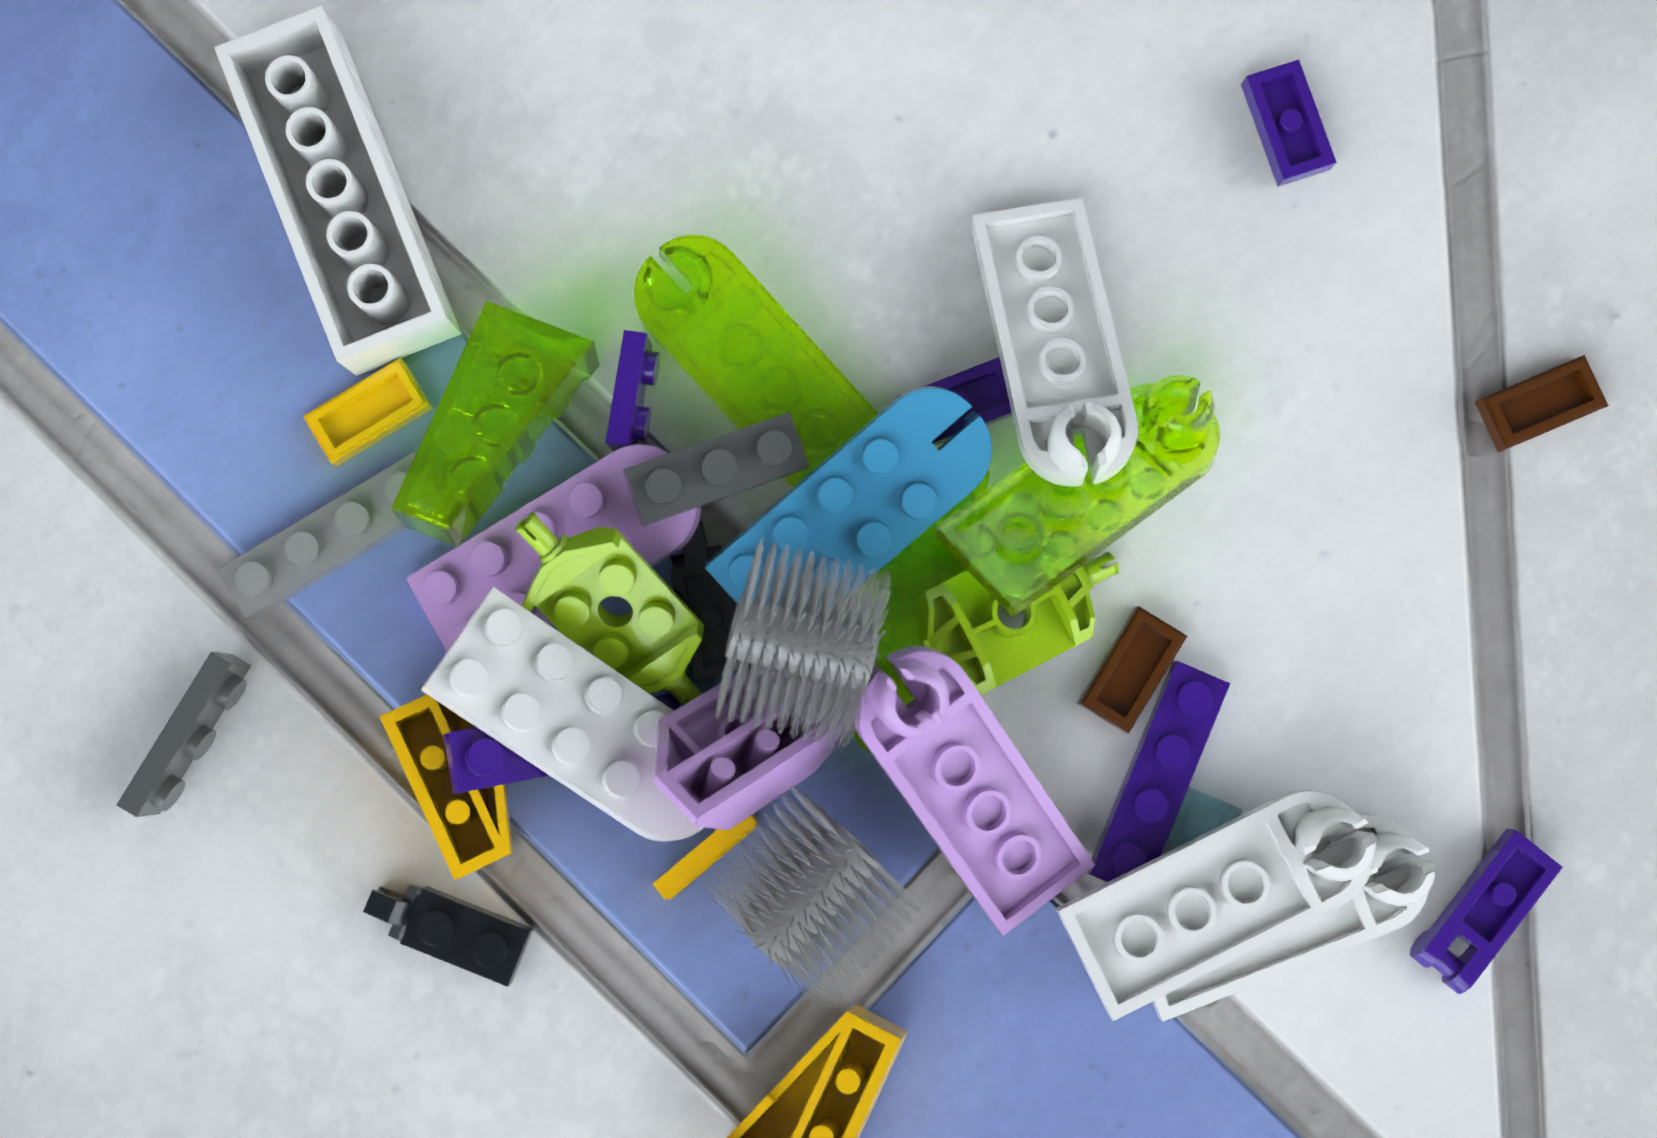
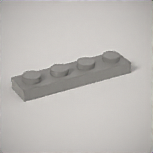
(316, 544)

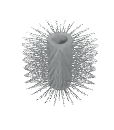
(803, 644)
(811, 895)

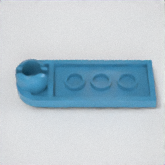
(867, 494)

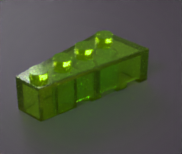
(492, 413)

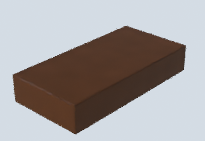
(1541, 403)
(1132, 669)

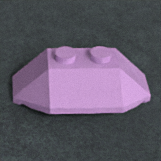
(730, 770)

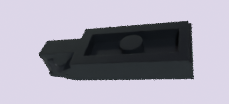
(707, 601)
(453, 930)

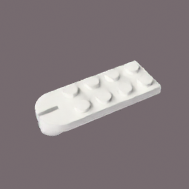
(1056, 340)
(560, 713)
(1217, 898)
(1381, 907)

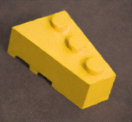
(467, 825)
(832, 1084)

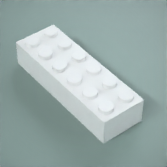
(337, 191)

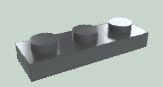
(715, 469)
(185, 735)

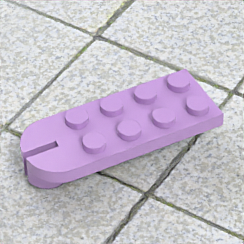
(503, 559)
(969, 786)

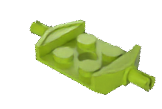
(580, 571)
(964, 625)

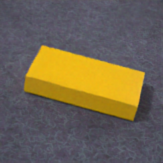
(368, 412)
(703, 857)

